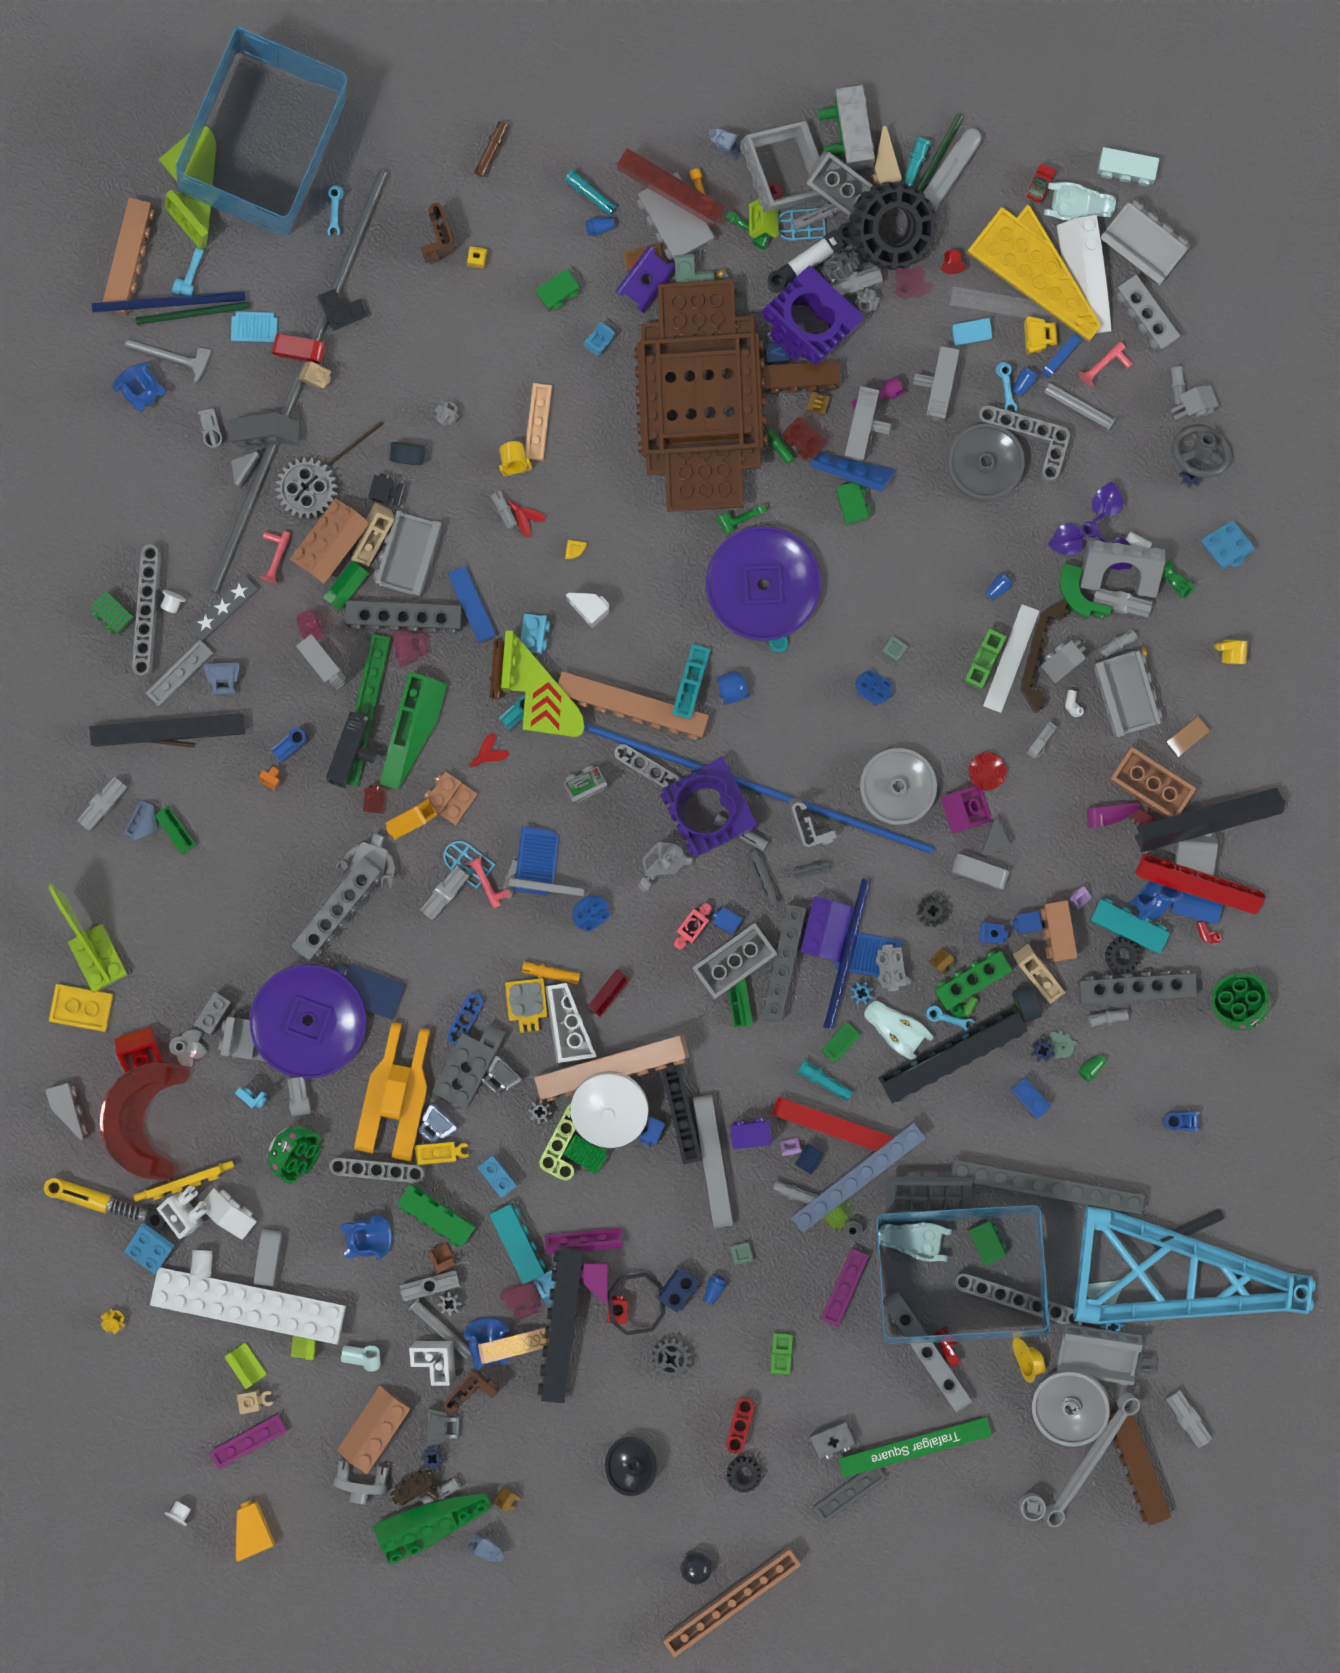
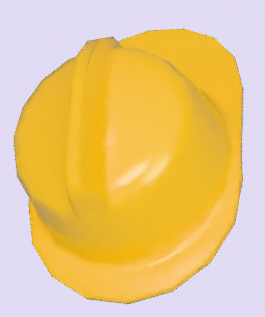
(1029, 1360)

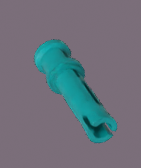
(917, 157)
(582, 187)
(817, 1076)

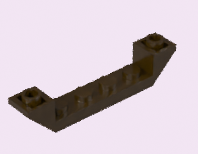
(1035, 698)

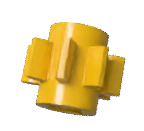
(112, 1321)

